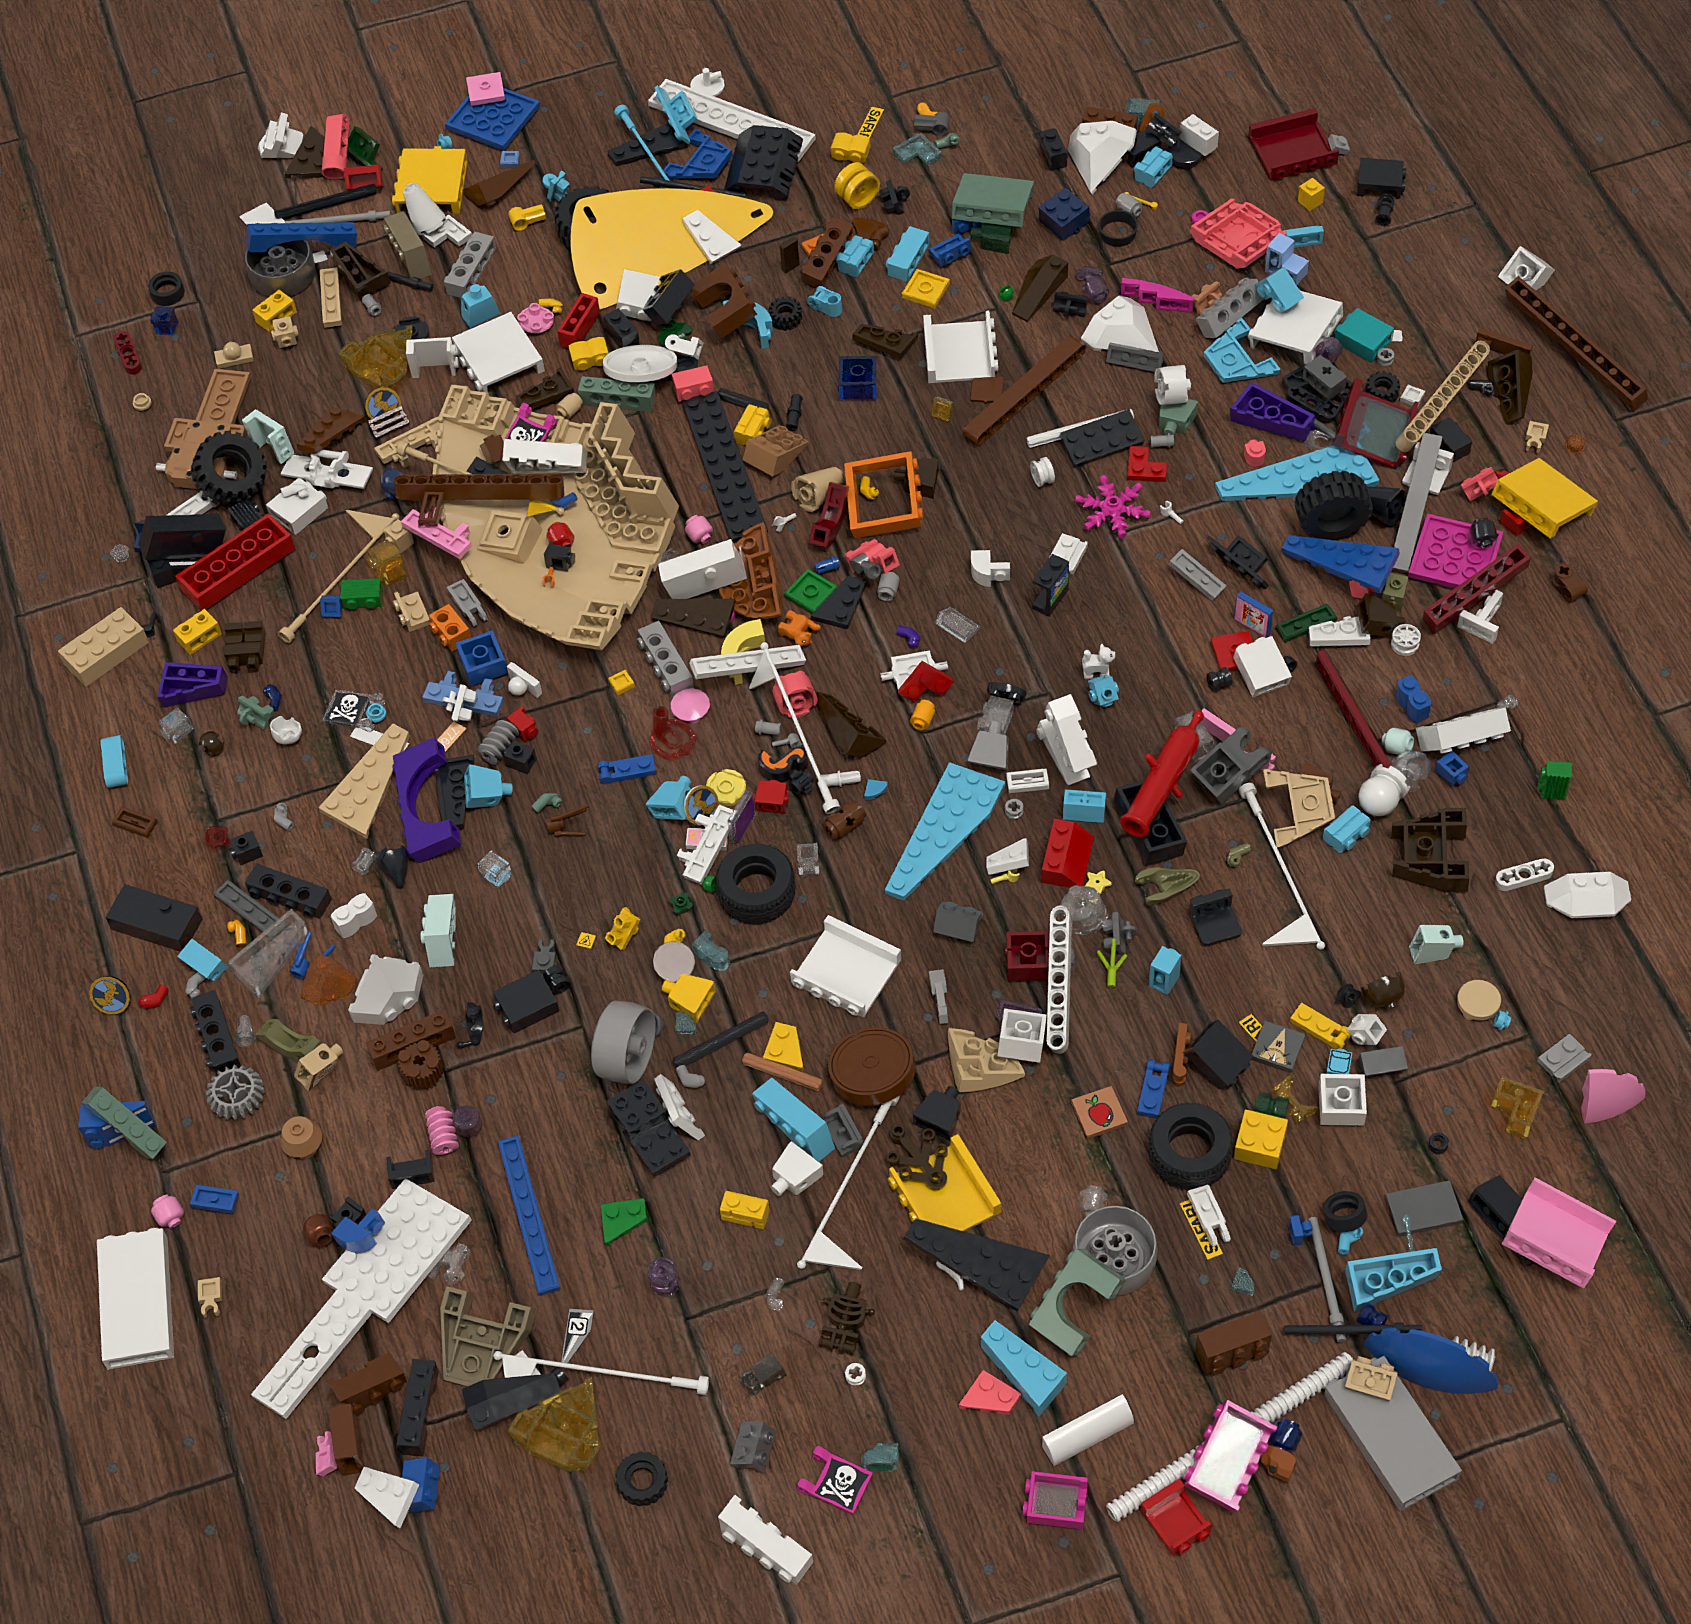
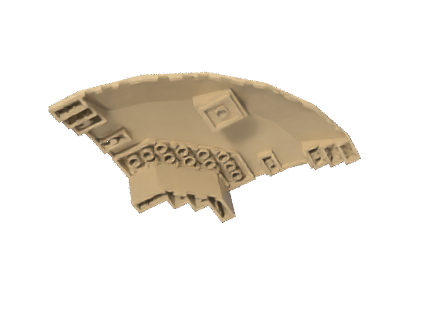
(617, 522)

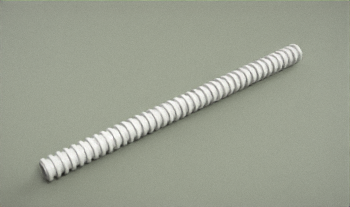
(1268, 1412)

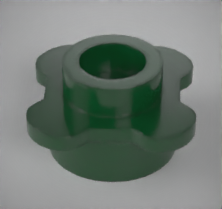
(681, 908)

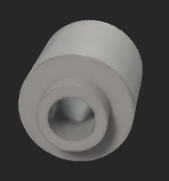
(1129, 203)
(888, 586)

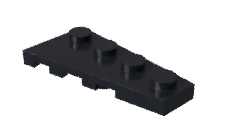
(452, 789)

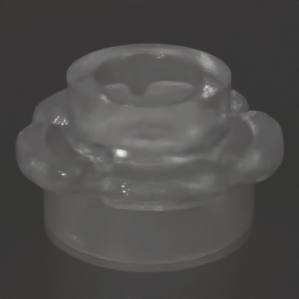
(120, 553)

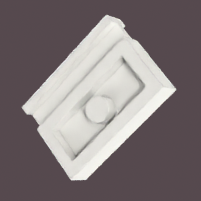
(1071, 550)

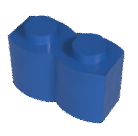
(1413, 699)

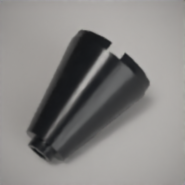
(1387, 503)

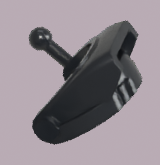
(474, 1023)

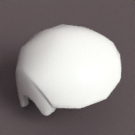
(285, 731)

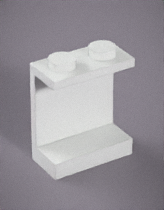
(431, 353)

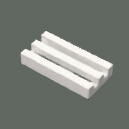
(1028, 782)

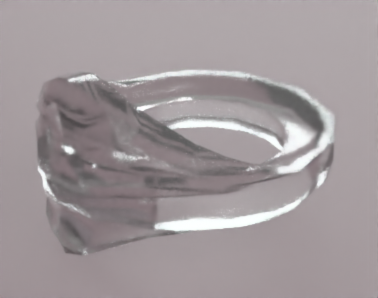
(1310, 443)

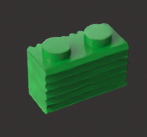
(361, 593)
(1555, 780)

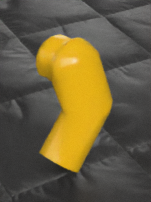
(676, 935)

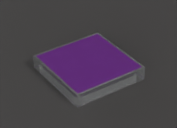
(741, 817)

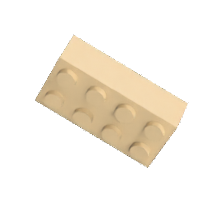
(103, 646)

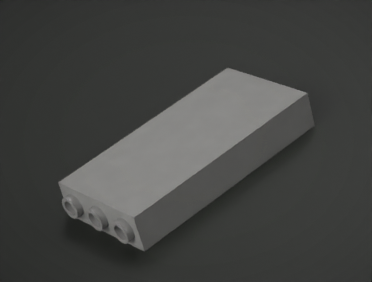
(1394, 1440)

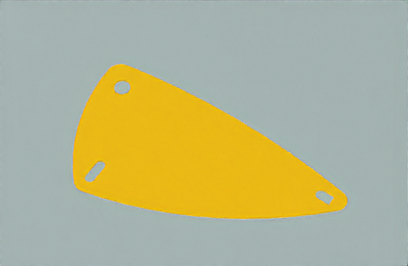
(647, 235)

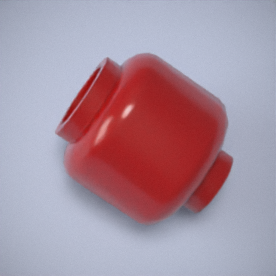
(560, 534)

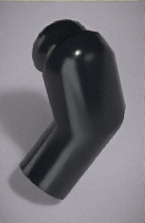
(1483, 385)

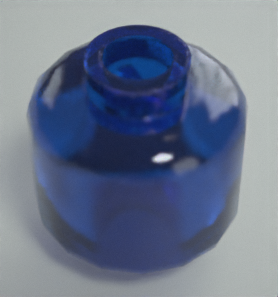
(1286, 1435)

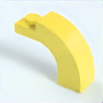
(742, 639)

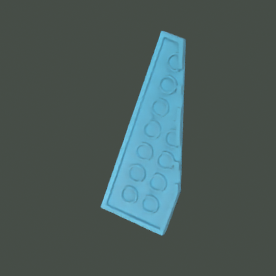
(1289, 476)
(953, 813)

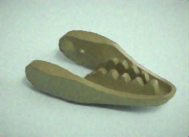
(1169, 881)

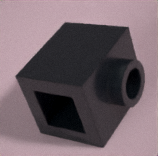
(520, 757)
(245, 848)

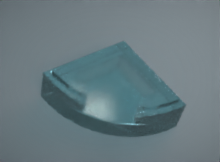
(684, 1024)
(1243, 1282)

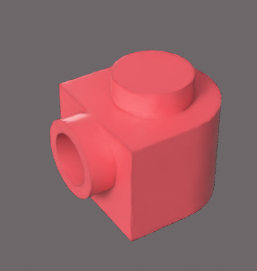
(1254, 453)

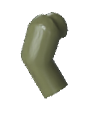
(1235, 854)

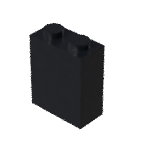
(525, 1002)
(1219, 1055)

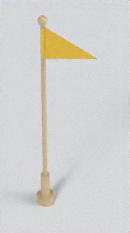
(535, 506)

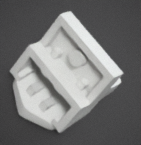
(280, 140)

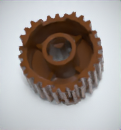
(420, 1065)

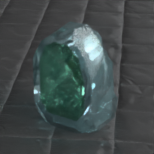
(881, 1458)

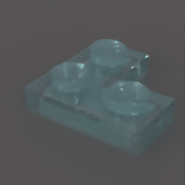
(917, 146)

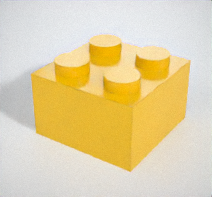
(1260, 1139)

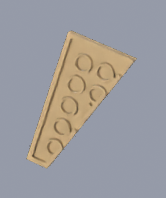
(364, 788)

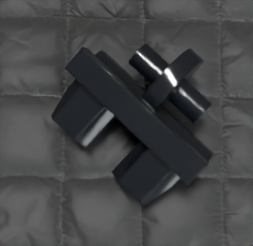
(1164, 130)
(896, 197)
(1070, 304)

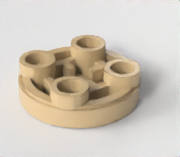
(1478, 1000)

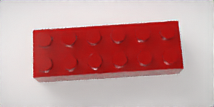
(235, 562)

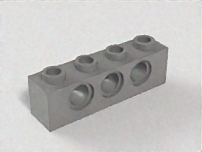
(470, 264)
(1229, 308)
(659, 647)

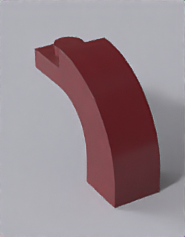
(827, 527)

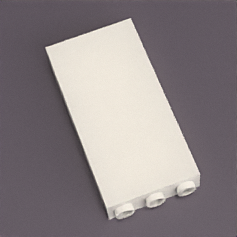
(135, 1298)

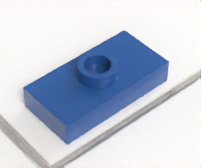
(214, 1199)

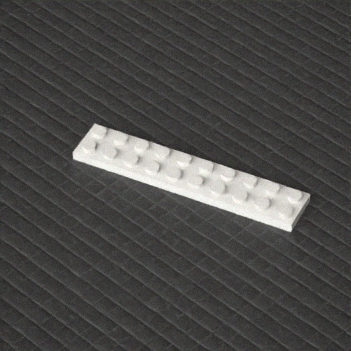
(726, 116)

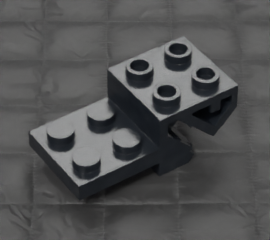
(648, 1128)

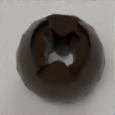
(211, 743)

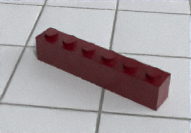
(1476, 588)

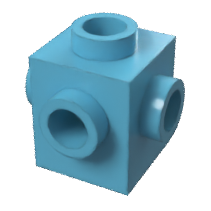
(1103, 690)

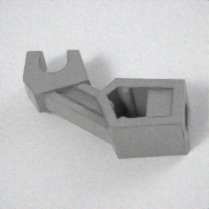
(939, 989)

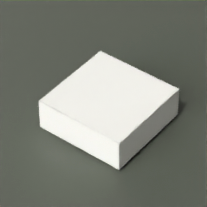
(1411, 395)

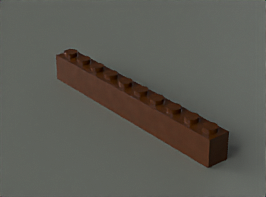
(1576, 343)

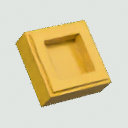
(621, 682)

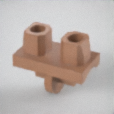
(1206, 298)

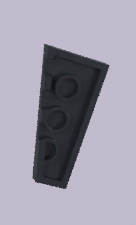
(658, 141)

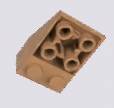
(774, 450)

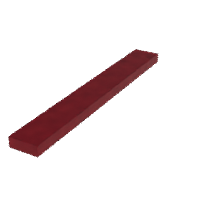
(1350, 710)

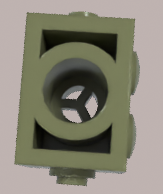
(1395, 590)

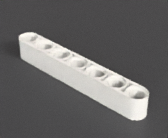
(1057, 969)

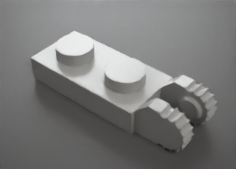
(466, 601)

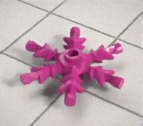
(1112, 506)

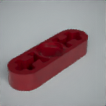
(129, 346)

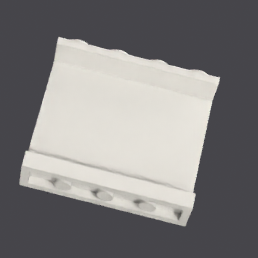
(1299, 326)
(960, 350)
(496, 351)
(847, 967)

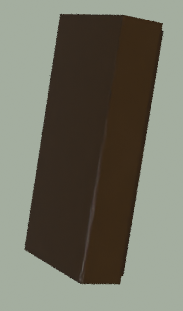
(789, 255)

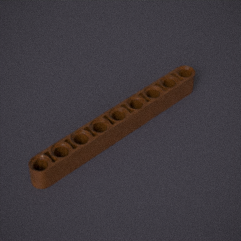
(1024, 390)
(481, 486)

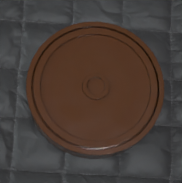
(872, 1066)

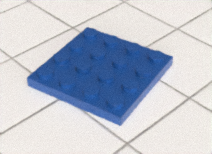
(493, 122)

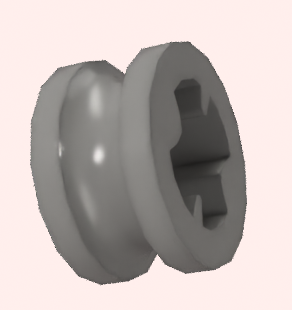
(1385, 362)
(1014, 814)

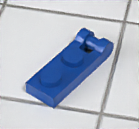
(626, 769)
(1153, 1089)

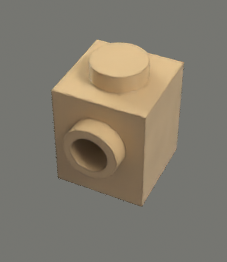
(399, 535)

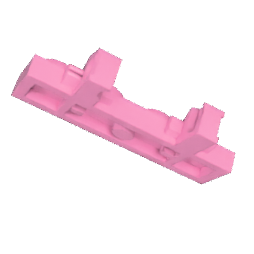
(450, 541)

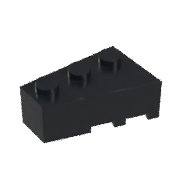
(668, 297)

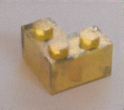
(387, 562)
(1521, 1102)

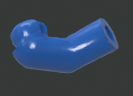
(565, 501)

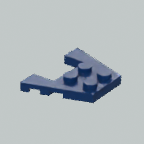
(705, 162)

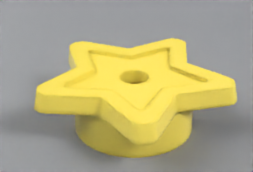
(1103, 882)

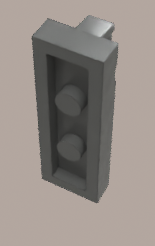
(1134, 357)

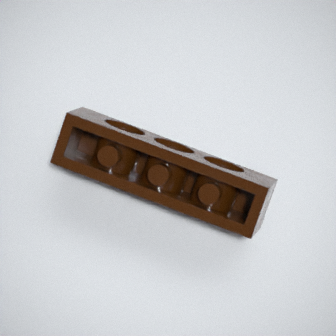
(836, 229)
(433, 1028)

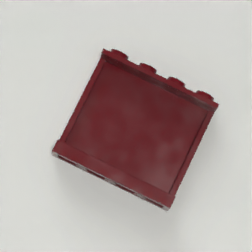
(1291, 144)

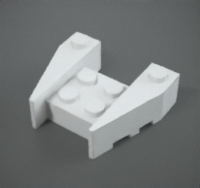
(1066, 740)

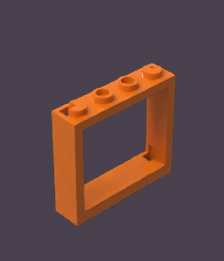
(888, 524)

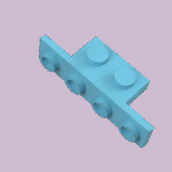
(679, 112)

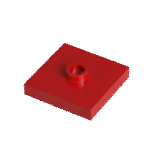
(1225, 647)

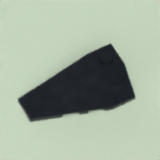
(502, 1398)

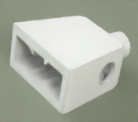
(795, 1171)

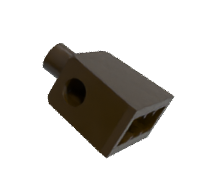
(928, 475)
(1377, 616)

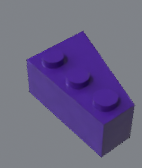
(190, 683)

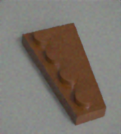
(329, 428)

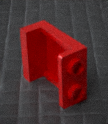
(1175, 1518)

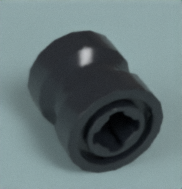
(1219, 679)
(555, 977)

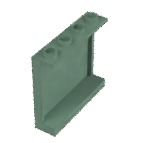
(992, 199)

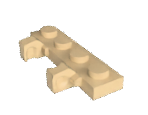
(418, 436)

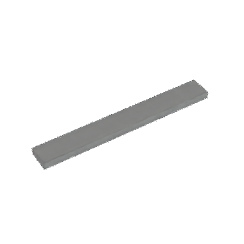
(1416, 500)

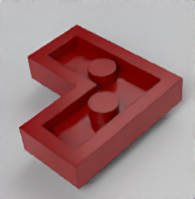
(1142, 470)
(925, 677)

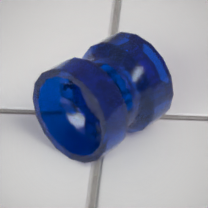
(1370, 1316)

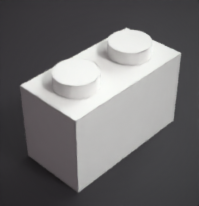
(1199, 135)

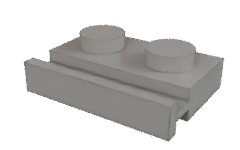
(1564, 1058)

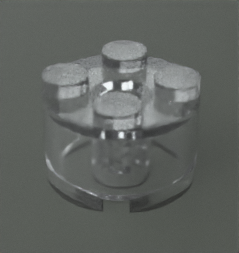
(1085, 908)

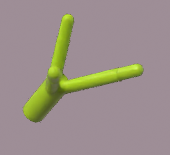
(1112, 968)

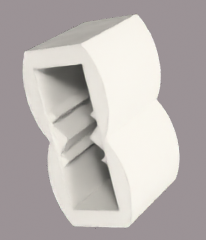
(351, 917)

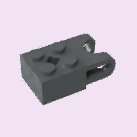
(1233, 762)

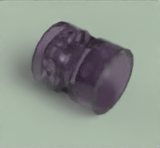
(663, 1277)

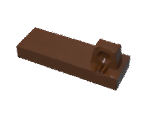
(1501, 343)

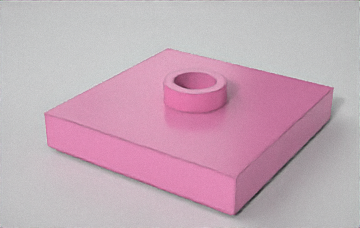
(485, 88)

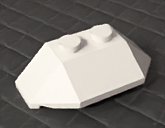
(1588, 894)

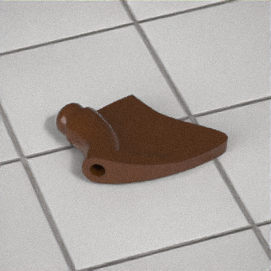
(870, 230)

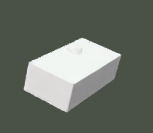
(702, 570)

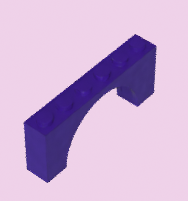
(411, 770)

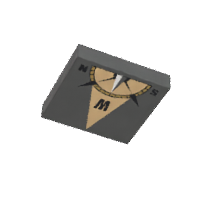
(1278, 1046)

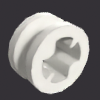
(858, 1380)

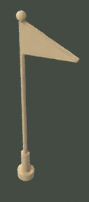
(371, 524)

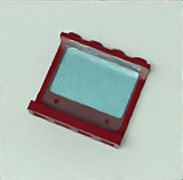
(1372, 426)

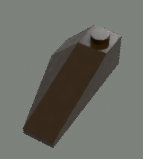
(1039, 285)

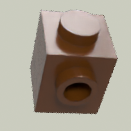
(493, 448)

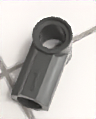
(937, 123)

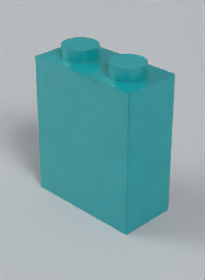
(1364, 334)

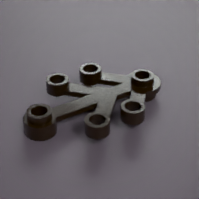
(918, 1158)

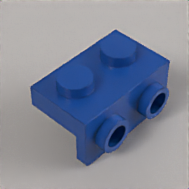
(950, 249)

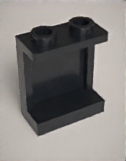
(1381, 175)

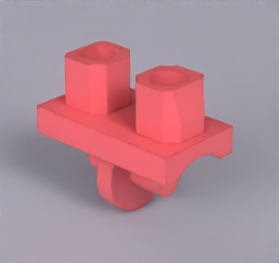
(1480, 483)

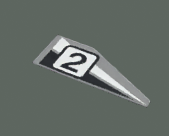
(577, 1329)

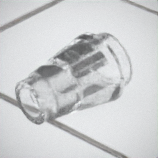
(244, 1033)

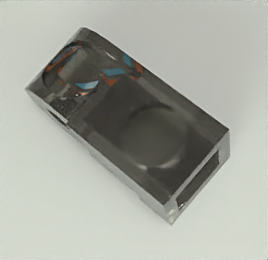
(762, 1374)

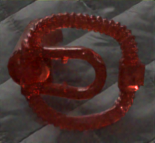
(661, 725)

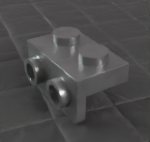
(753, 1445)

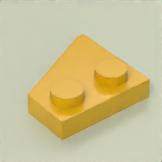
(784, 1047)

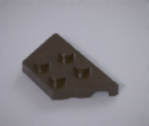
(308, 157)

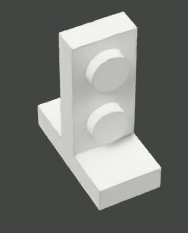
(1479, 624)

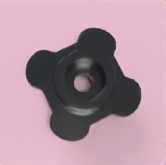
(1347, 990)

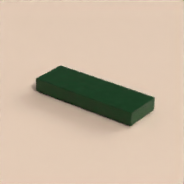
(1300, 624)

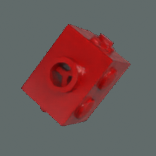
(771, 796)

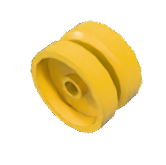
(857, 185)

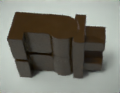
(244, 645)

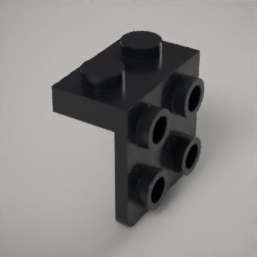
(1214, 917)

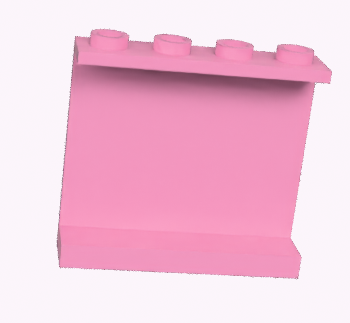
(1558, 1232)

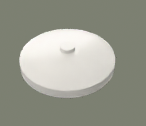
(640, 363)

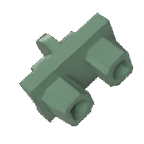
(252, 712)

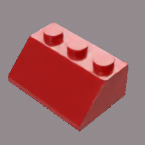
(1067, 854)

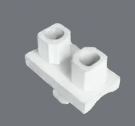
(463, 695)

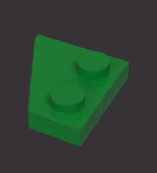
(621, 1218)

